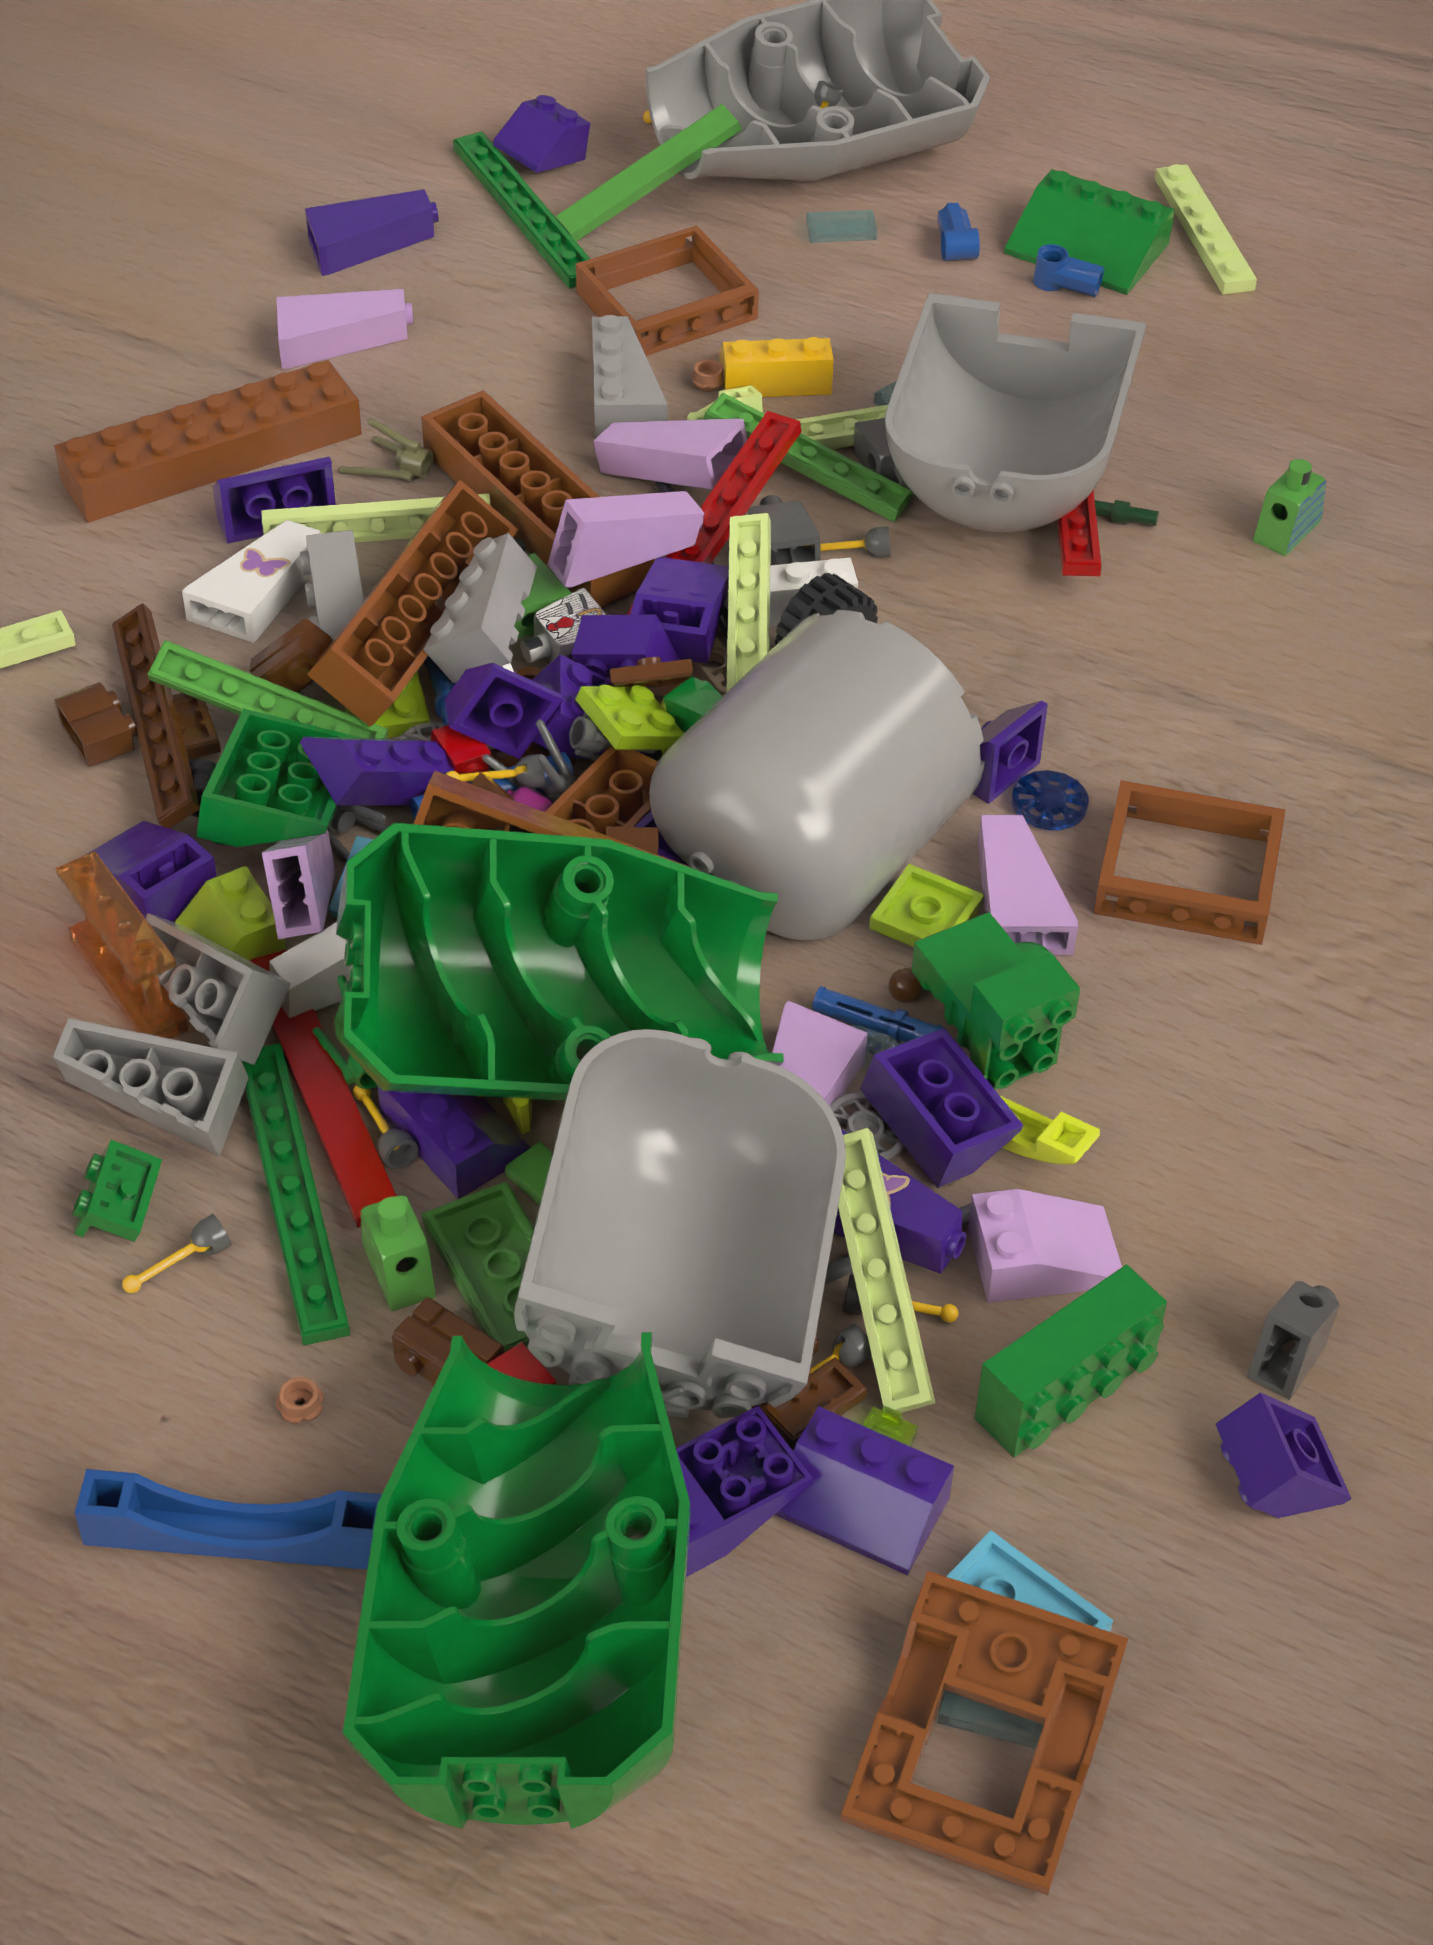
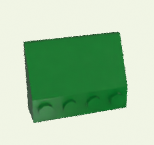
(1093, 226)
(265, 785)

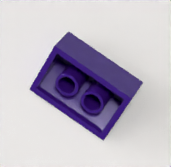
(289, 486)
(375, 768)
(939, 1106)
(455, 1136)
(868, 1490)

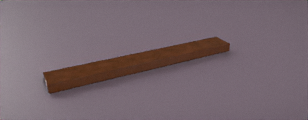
(155, 719)

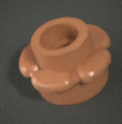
(708, 375)
(299, 1390)

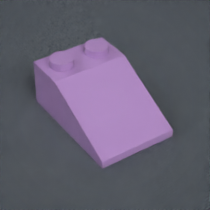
(1039, 1244)

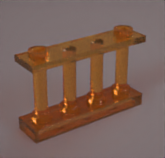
(121, 947)

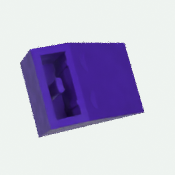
(687, 601)
(567, 678)
(158, 868)
(736, 1484)

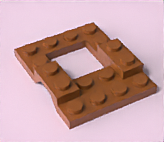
(1009, 1660)

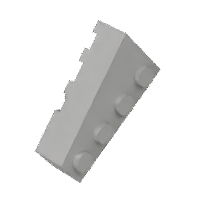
(622, 376)
(334, 579)
(483, 609)
(220, 990)
(156, 1078)

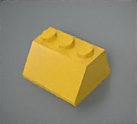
(779, 366)

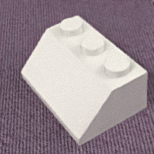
(789, 578)

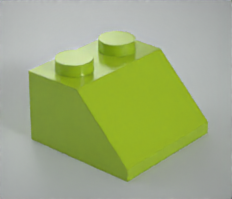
(234, 915)

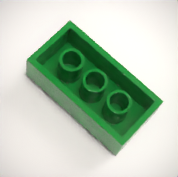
(1070, 1361)

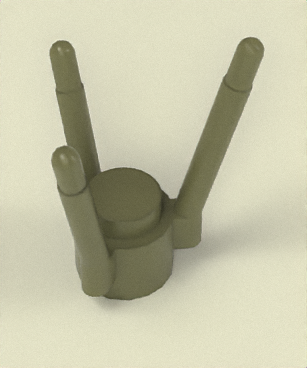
(410, 457)

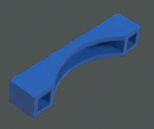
(144, 1515)

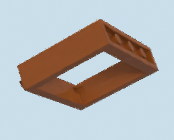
(682, 324)
(1184, 907)

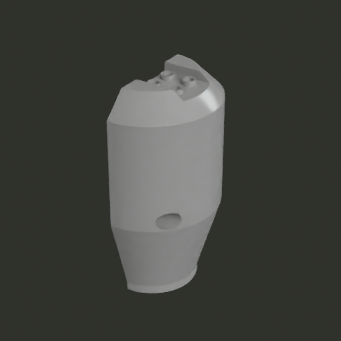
(889, 57)

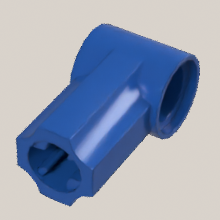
(957, 236)
(1058, 270)

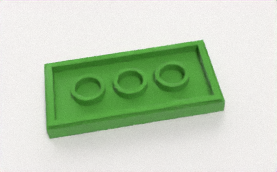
(485, 1251)

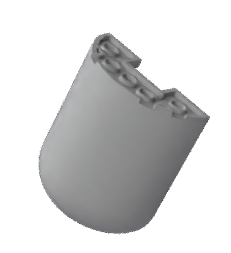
(1007, 423)
(821, 771)
(689, 1210)

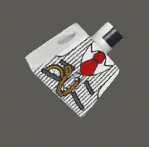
(557, 627)

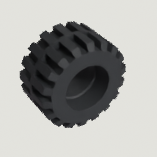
(824, 596)

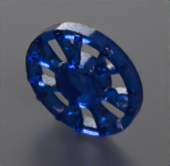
(1050, 800)

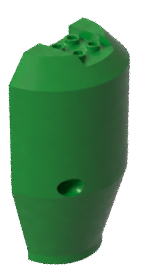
(519, 952)
(524, 1599)

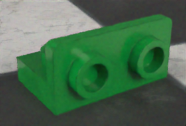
(117, 1191)

